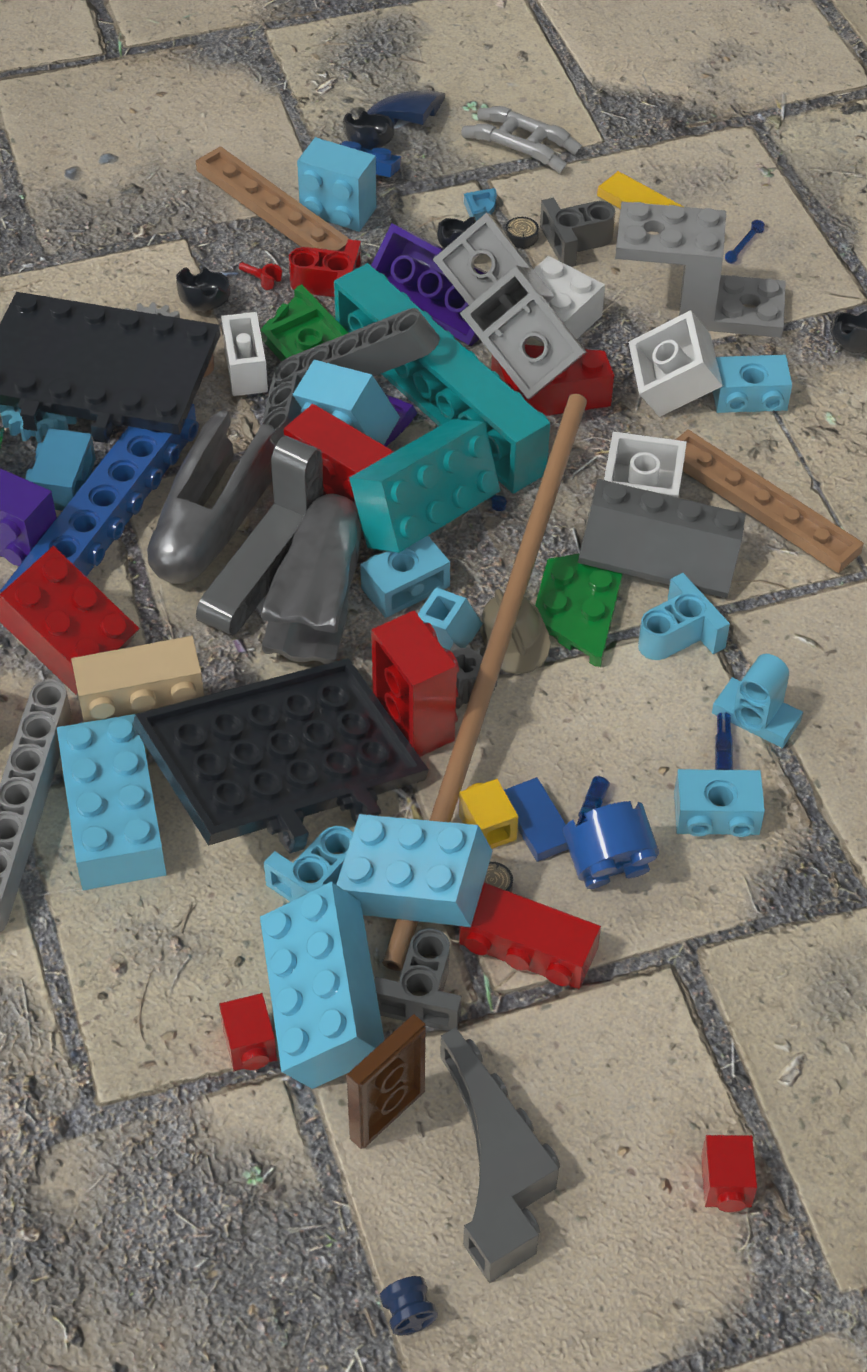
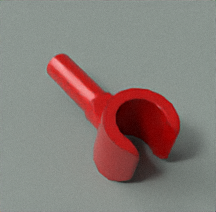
(267, 275)

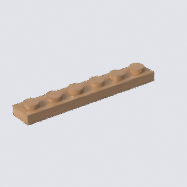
(269, 201)
(769, 504)

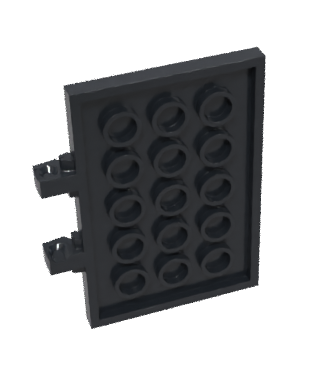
(101, 364)
(280, 753)

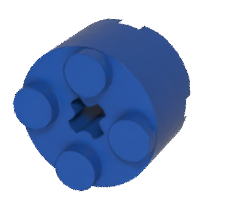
(611, 843)

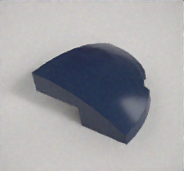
(410, 106)

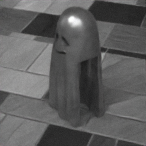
(191, 534)
(312, 584)

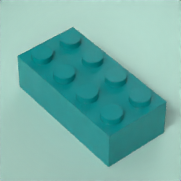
(425, 485)

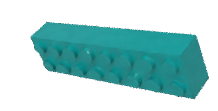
(452, 381)

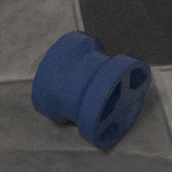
(408, 1305)

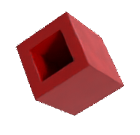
(248, 1032)
(729, 1172)

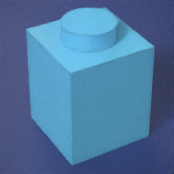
(451, 618)

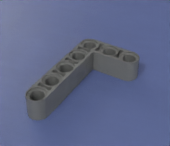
(367, 350)
(250, 572)

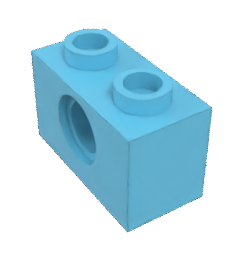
(753, 384)
(404, 578)
(701, 791)

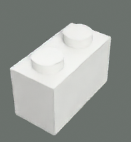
(244, 353)

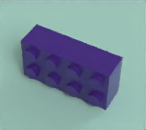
(24, 516)

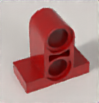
(320, 267)

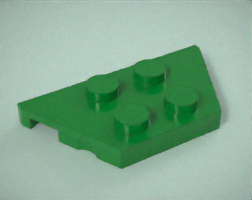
(300, 326)
(578, 604)

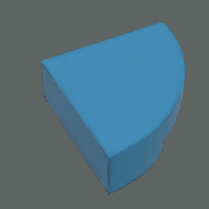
(480, 202)

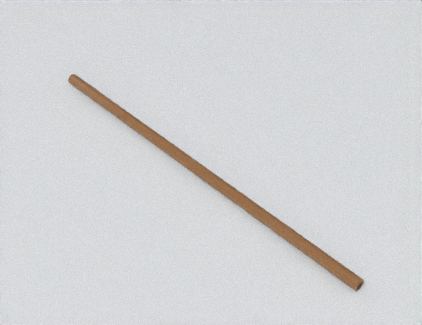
(496, 648)

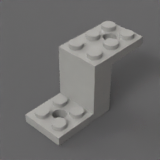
(697, 241)
(509, 306)

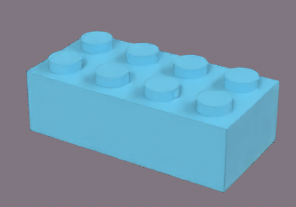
(110, 803)
(321, 985)

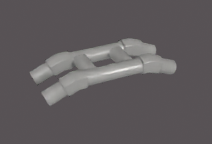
(532, 145)

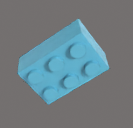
(416, 869)

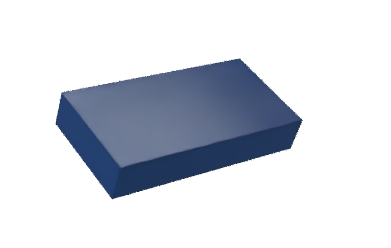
(538, 819)

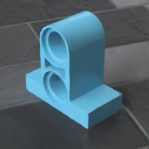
(682, 622)
(759, 703)
(313, 864)

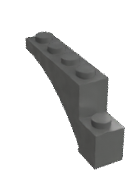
(511, 1164)

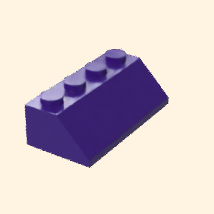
(410, 267)

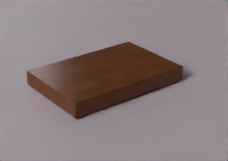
(386, 1082)

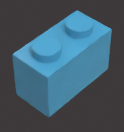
(63, 464)

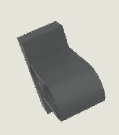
(576, 227)
(419, 973)

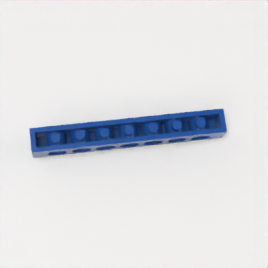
(111, 496)

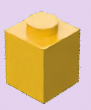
(490, 809)

